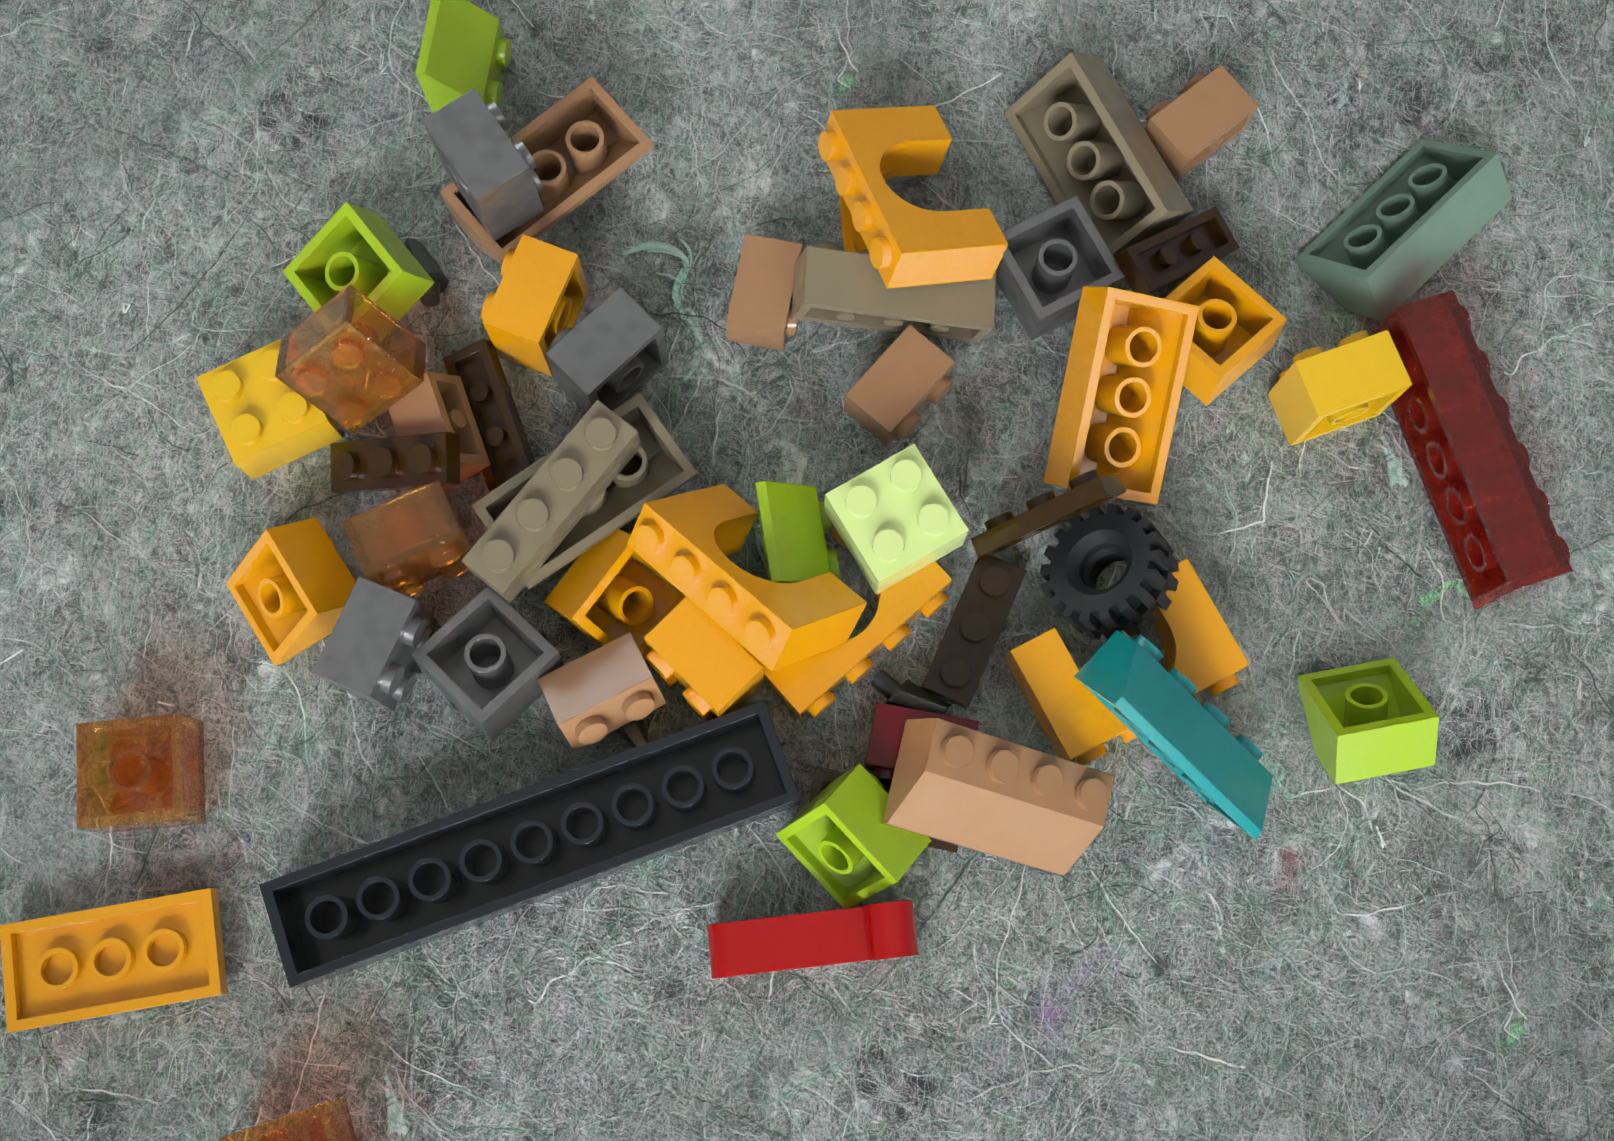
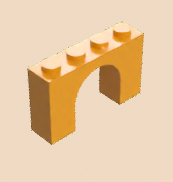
(904, 240)
(776, 622)
(810, 682)
(1075, 720)

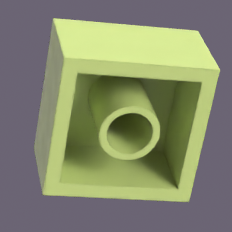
(895, 519)

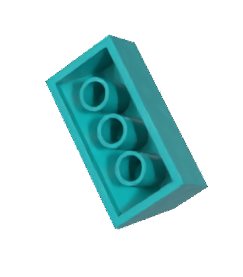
(1179, 729)

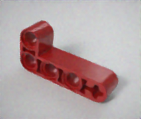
(812, 939)

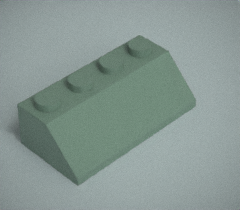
(1406, 227)

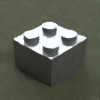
(486, 163)
(1050, 263)
(608, 352)
(375, 643)
(488, 662)

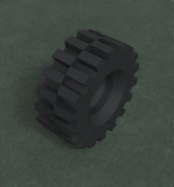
(1088, 551)

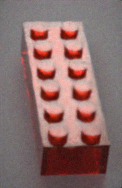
(1471, 457)

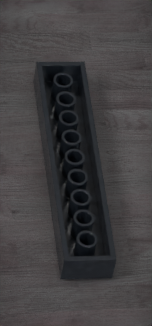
(528, 845)

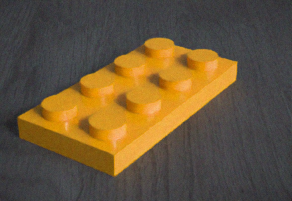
(112, 959)

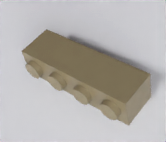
(849, 292)
(553, 501)

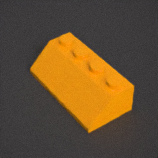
(1121, 390)

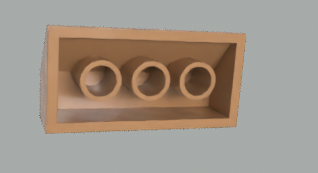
(577, 152)
(995, 796)

